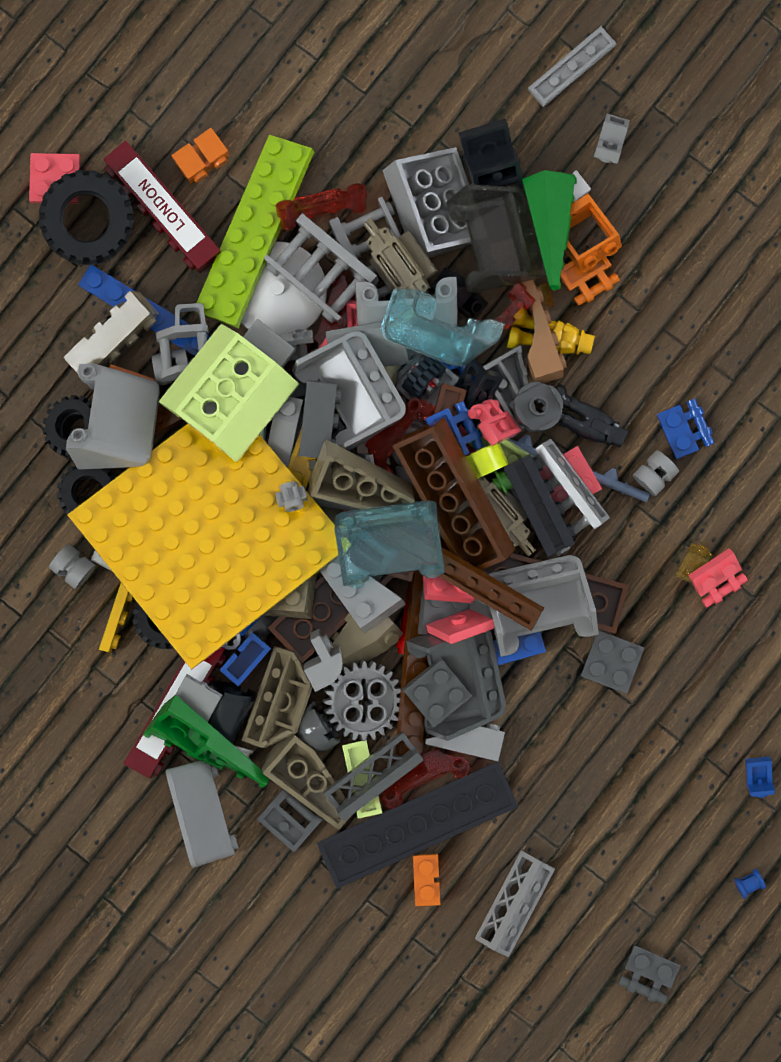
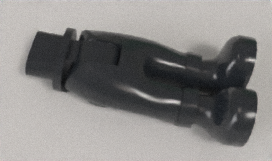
(596, 424)

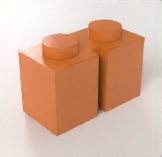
(202, 157)
(425, 888)

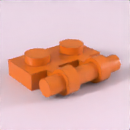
(574, 278)

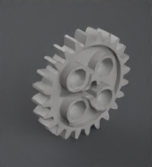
(385, 699)

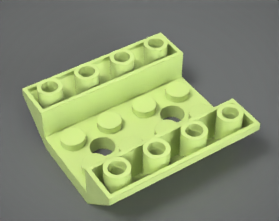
(242, 401)

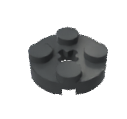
(541, 393)

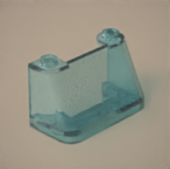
(412, 325)
(389, 541)

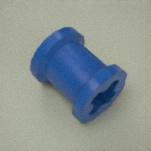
(749, 883)

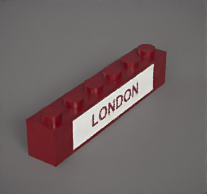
(162, 206)
(148, 752)

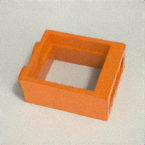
(581, 210)

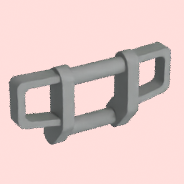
(180, 331)

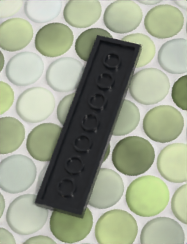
(417, 825)

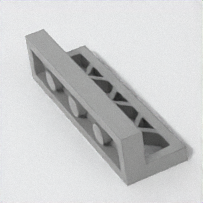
(518, 906)

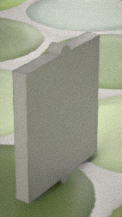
(198, 696)

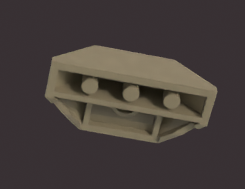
(279, 700)

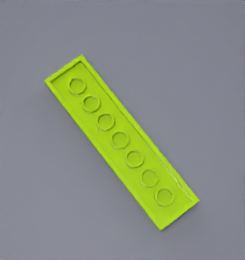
(253, 231)

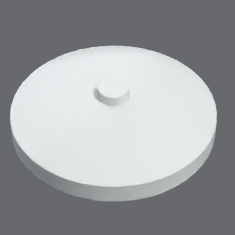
(281, 303)

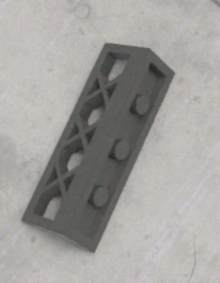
(377, 784)

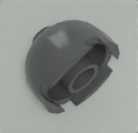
(316, 729)

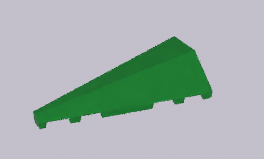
(550, 206)
(183, 727)

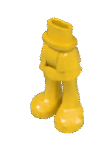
(569, 337)

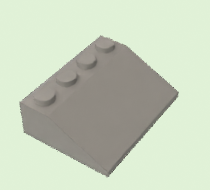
(420, 194)

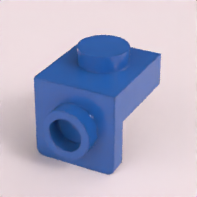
(759, 776)

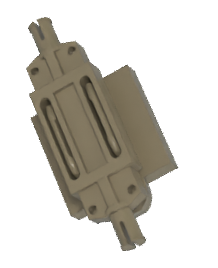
(399, 260)
(510, 514)

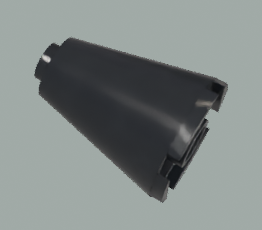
(231, 708)

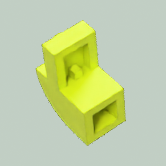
(487, 460)

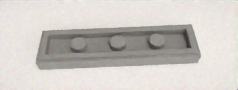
(572, 66)

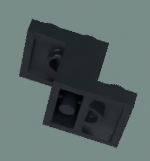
(491, 156)

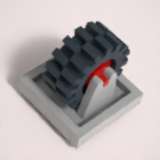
(423, 378)

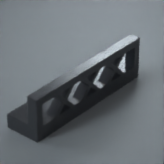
(481, 388)

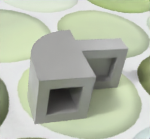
(611, 139)
(327, 666)

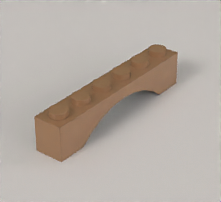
(543, 356)

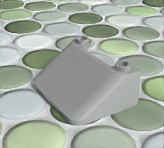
(371, 310)
(367, 395)
(119, 421)
(556, 586)
(200, 813)

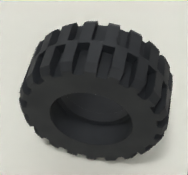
(93, 184)

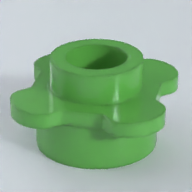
(502, 481)

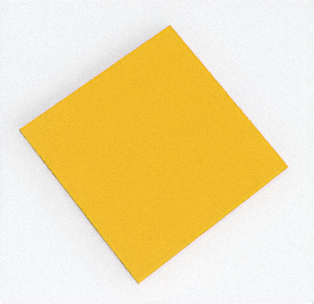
(205, 539)

